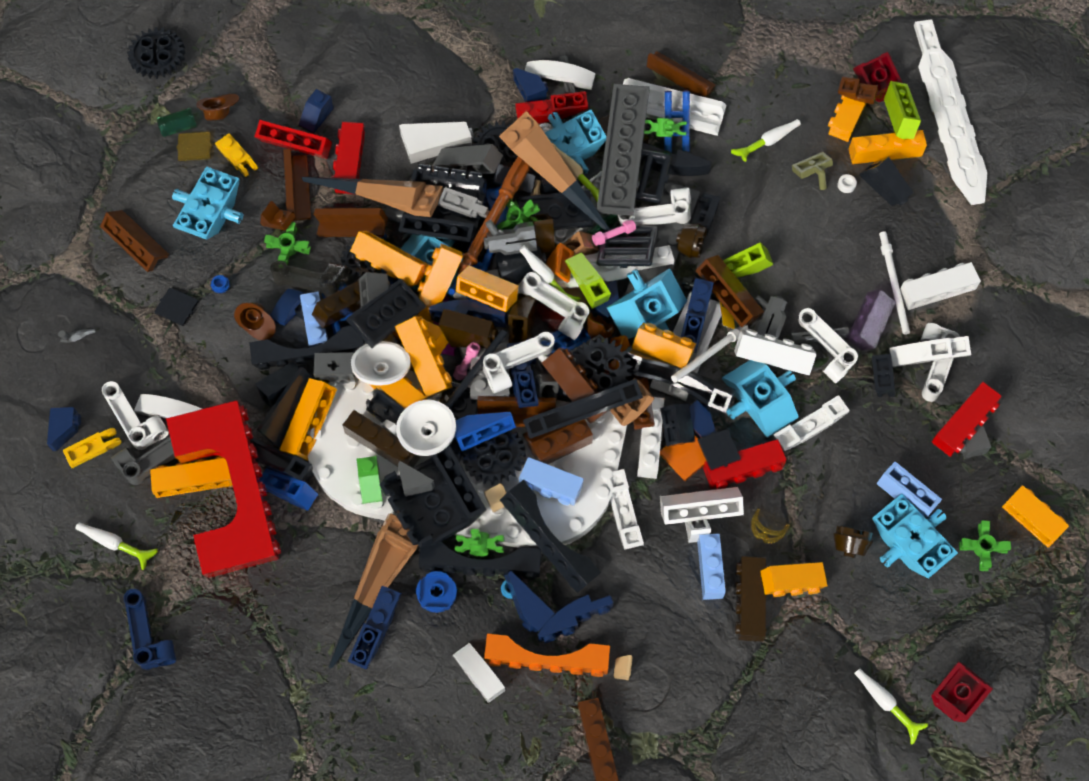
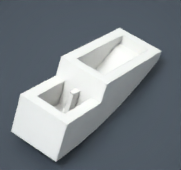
(479, 672)

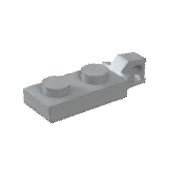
(462, 203)

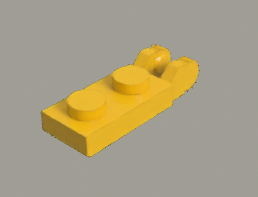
(235, 154)
(90, 447)

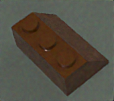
(559, 442)

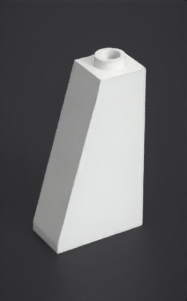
(427, 139)

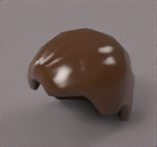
(597, 326)

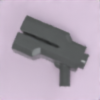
(510, 240)
(773, 312)
(544, 381)

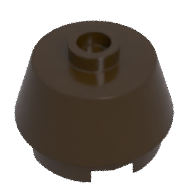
(691, 240)
(852, 541)

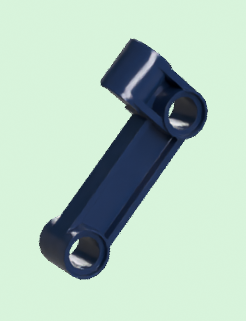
(160, 653)

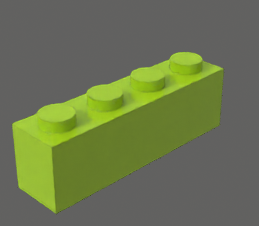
(902, 110)

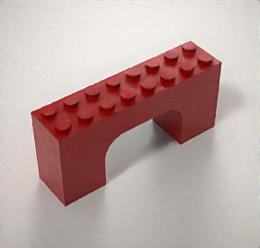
(251, 534)

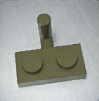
(812, 165)

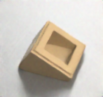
(493, 497)
(623, 667)

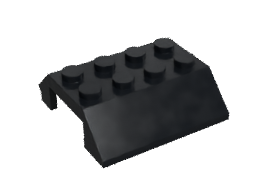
(445, 222)
(438, 512)

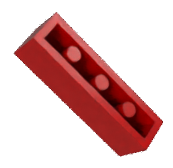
(293, 139)
(349, 152)
(966, 419)
(753, 463)

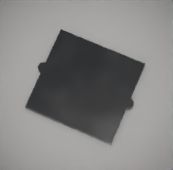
(176, 306)
(719, 449)

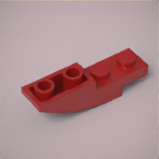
(564, 104)

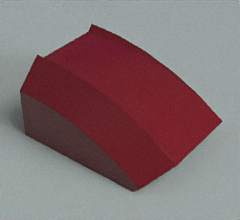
(878, 72)
(960, 693)

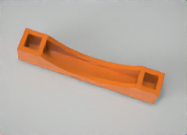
(590, 659)

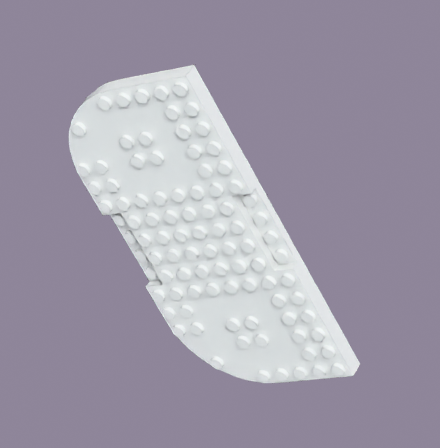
(337, 473)

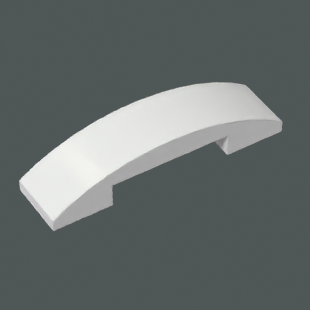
(562, 71)
(162, 406)
(812, 424)
(624, 512)

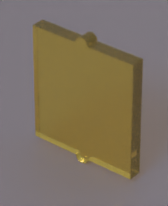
(194, 146)

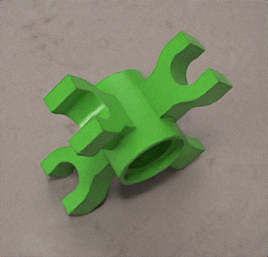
(664, 127)
(516, 215)
(288, 237)
(984, 537)
(480, 543)

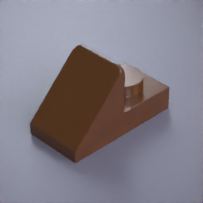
(276, 218)

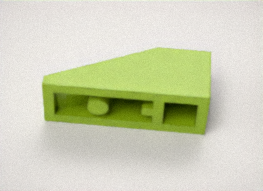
(749, 261)

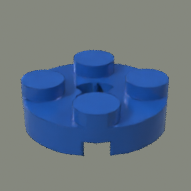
(428, 584)

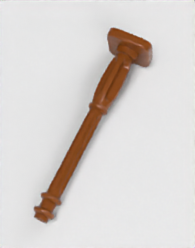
(509, 187)

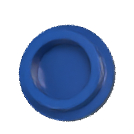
(220, 284)

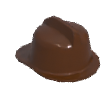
(217, 107)
(255, 320)

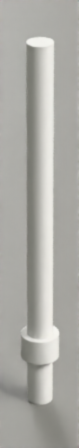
(887, 251)
(731, 336)

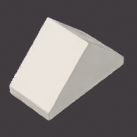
(697, 528)

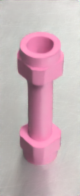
(599, 237)
(471, 352)

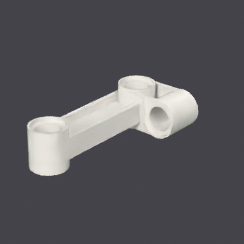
(663, 213)
(558, 302)
(832, 342)
(515, 355)
(939, 368)
(151, 430)

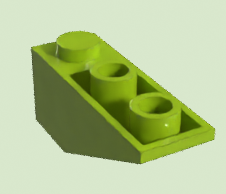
(588, 280)

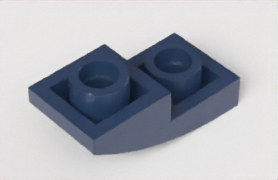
(285, 307)

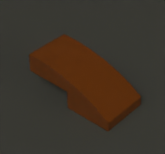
(855, 90)

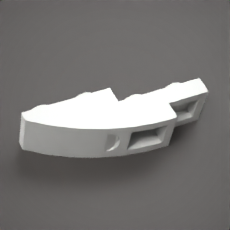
(930, 351)

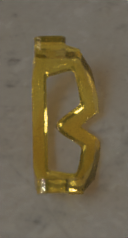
(763, 535)

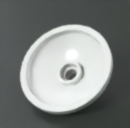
(382, 364)
(422, 418)

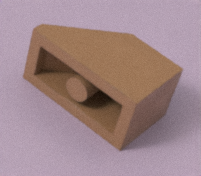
(582, 243)

